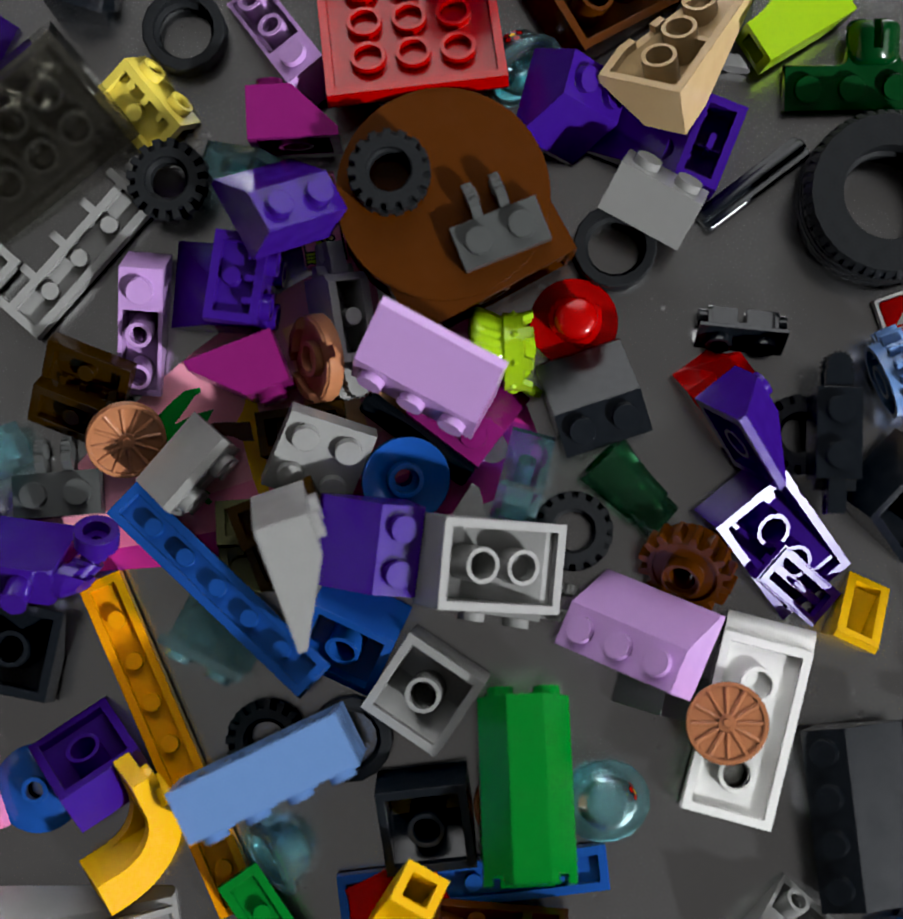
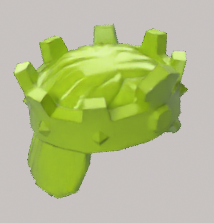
(510, 340)

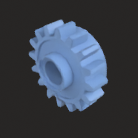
(885, 367)

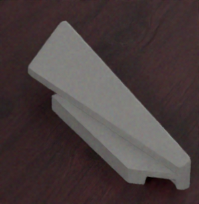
(83, 903)

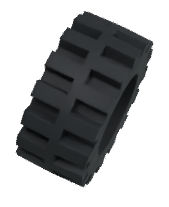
(382, 144)
(600, 523)

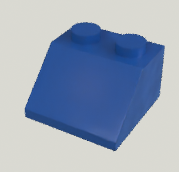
(356, 634)

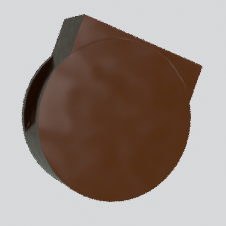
(414, 253)

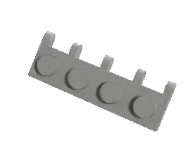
(77, 259)

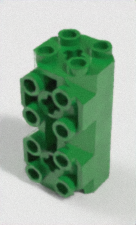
(526, 787)

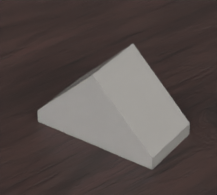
(651, 699)

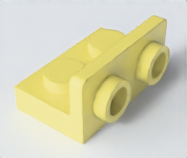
(149, 100)

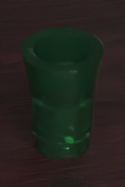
(629, 487)

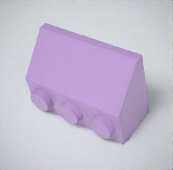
(427, 368)
(641, 632)

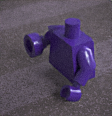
(51, 559)

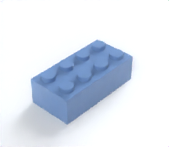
(266, 773)

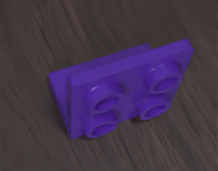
(242, 288)

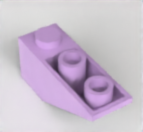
(283, 44)
(145, 317)

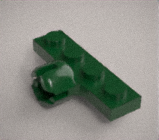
(864, 80)

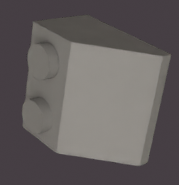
(654, 198)
(425, 690)

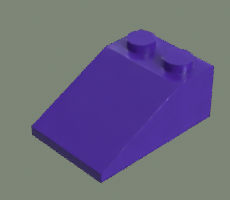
(751, 520)

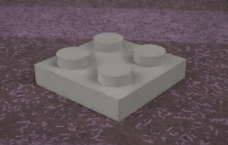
(319, 446)

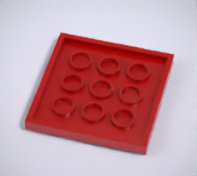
(405, 46)

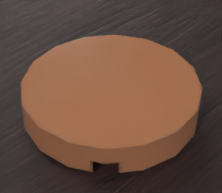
(318, 356)

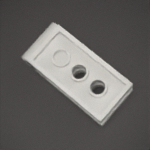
(776, 665)

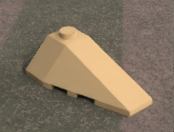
(676, 64)

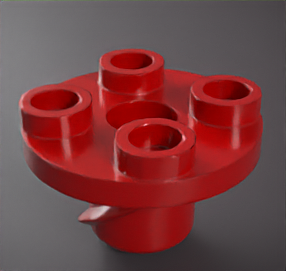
(572, 318)

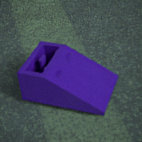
(699, 152)

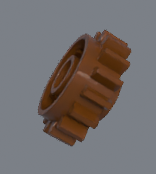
(689, 564)

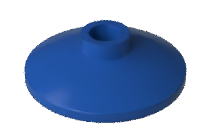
(427, 469)
(25, 811)

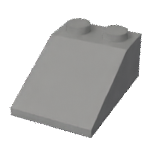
(288, 535)
(490, 565)

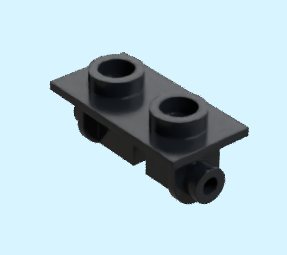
(761, 334)

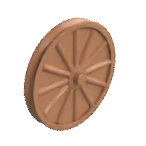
(124, 438)
(727, 723)

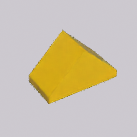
(858, 614)

